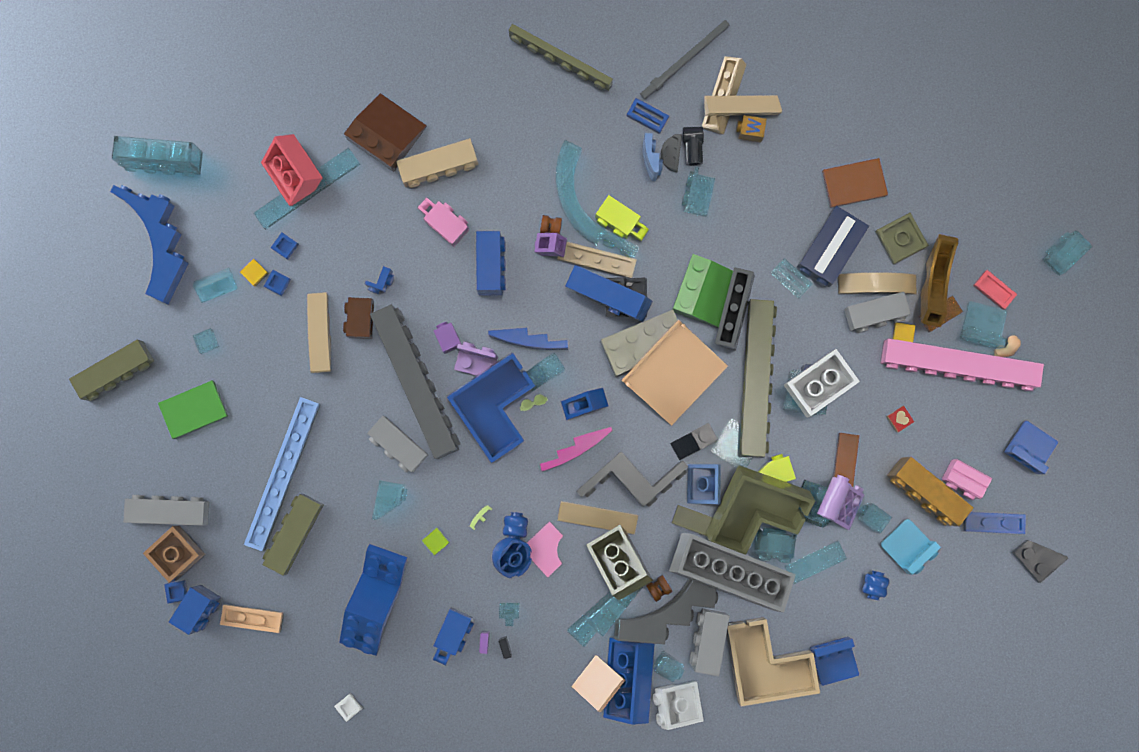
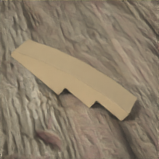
(318, 332)

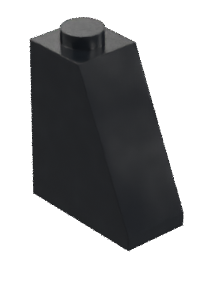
(694, 441)

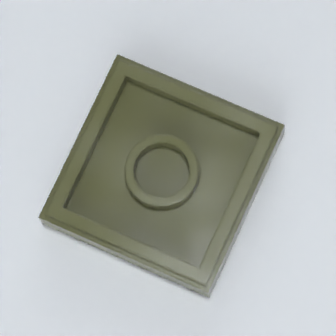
(902, 238)

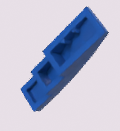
(520, 337)

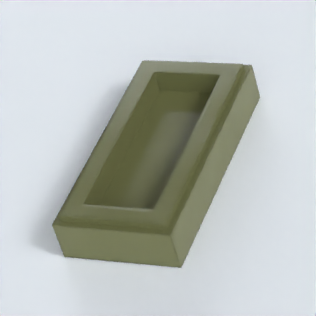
(691, 520)

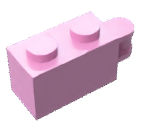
(444, 221)

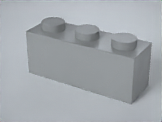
(877, 312)
(397, 444)

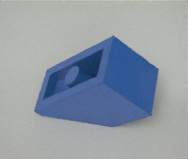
(584, 403)

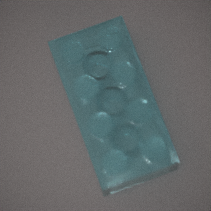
(157, 155)

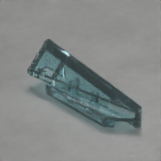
(600, 617)

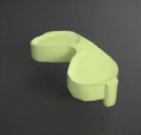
(479, 516)

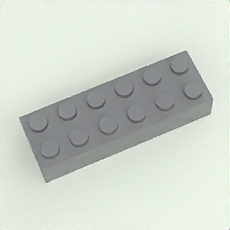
(732, 572)

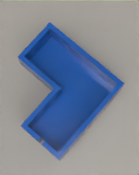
(482, 404)

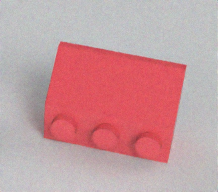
(291, 168)

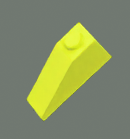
(779, 468)

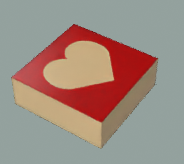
(900, 419)

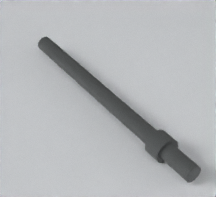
(658, 82)

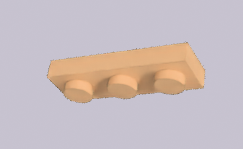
(251, 618)

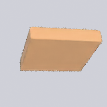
(598, 683)

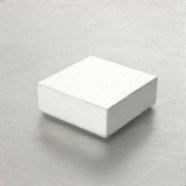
(348, 707)

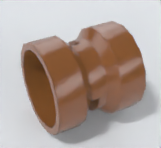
(555, 224)
(655, 591)

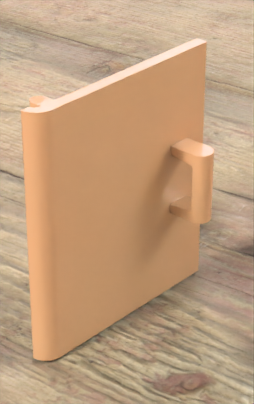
(674, 372)

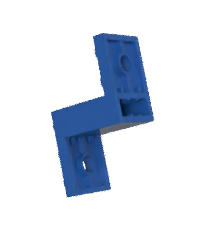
(372, 600)

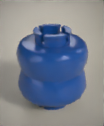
(515, 525)
(875, 585)

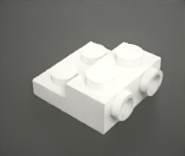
(678, 705)

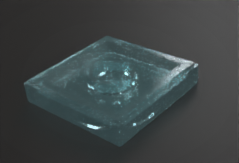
(729, 445)

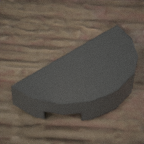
(671, 152)

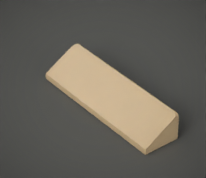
(726, 85)
(742, 105)
(596, 517)

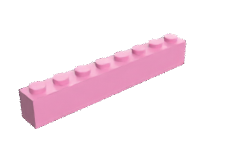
(963, 364)

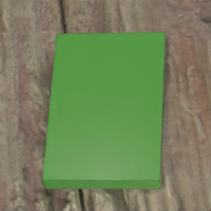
(192, 409)

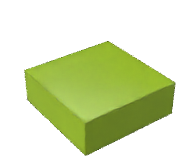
(435, 541)

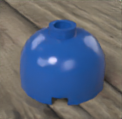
(511, 557)

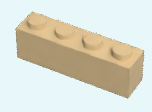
(437, 162)

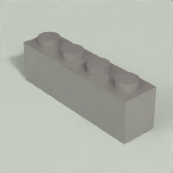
(166, 511)

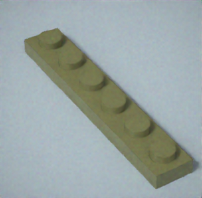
(553, 54)

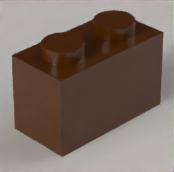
(359, 322)

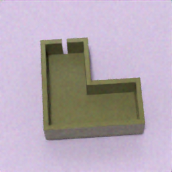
(754, 500)

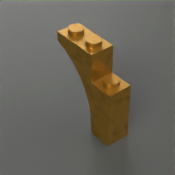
(936, 285)

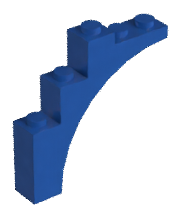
(167, 267)

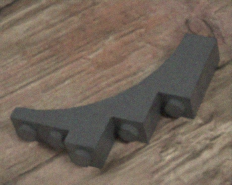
(653, 626)

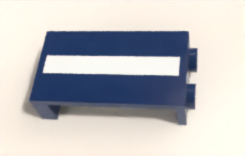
(833, 247)

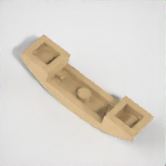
(876, 283)

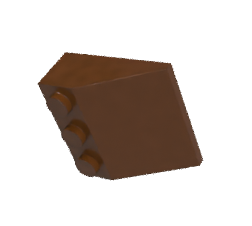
(385, 131)

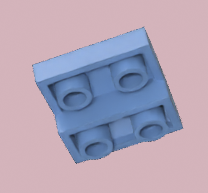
(651, 159)

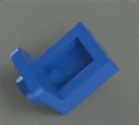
(385, 279)

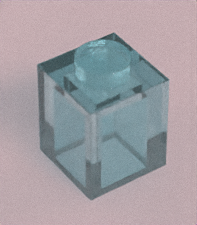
(874, 517)

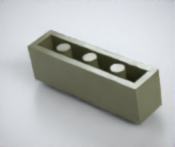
(112, 370)
(292, 534)

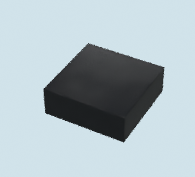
(505, 647)

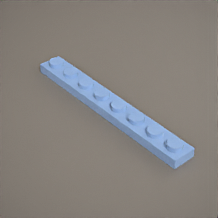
(281, 474)

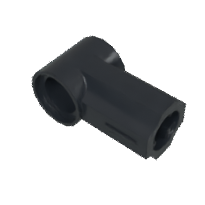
(693, 139)

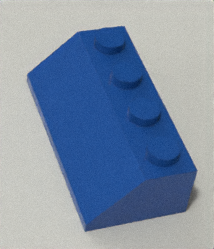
(634, 664)

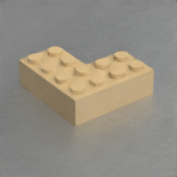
(766, 677)

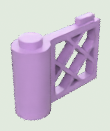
(835, 501)

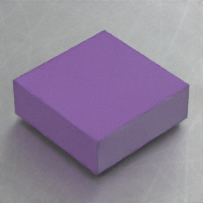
(484, 642)

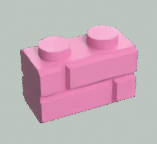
(966, 479)

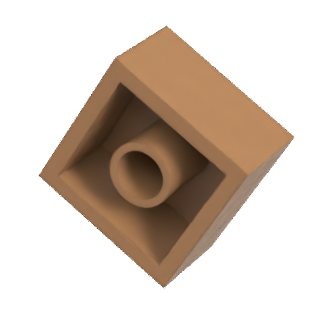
(174, 553)

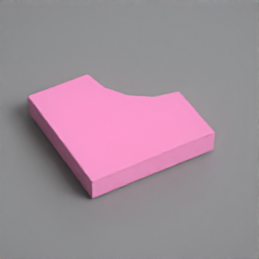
(544, 549)

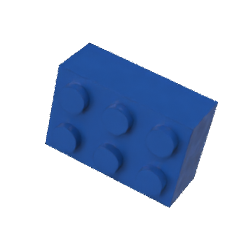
(490, 263)

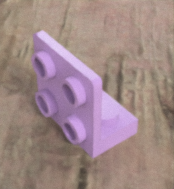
(474, 360)

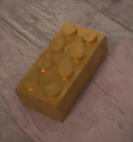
(930, 492)

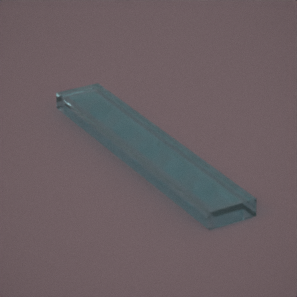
(330, 171)

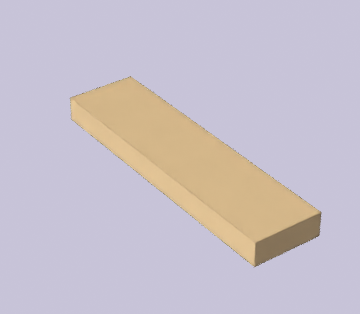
(598, 260)

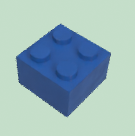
(195, 609)

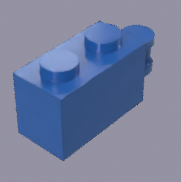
(452, 634)

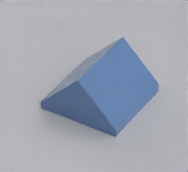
(704, 483)

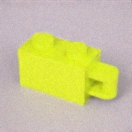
(620, 219)

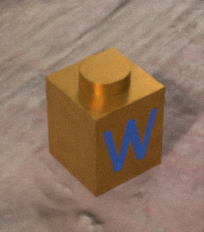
(751, 128)

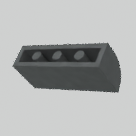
(735, 308)

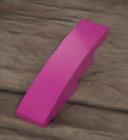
(582, 444)

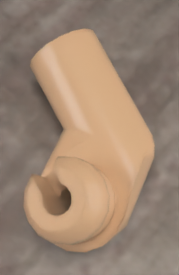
(1012, 346)

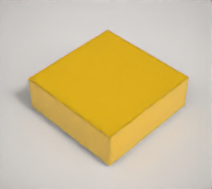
(254, 272)
(903, 332)

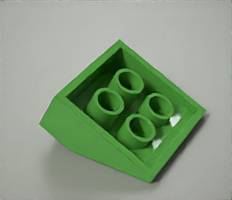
(703, 291)

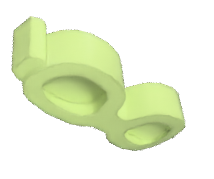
(528, 404)

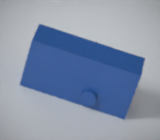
(609, 293)

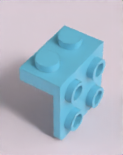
(910, 547)

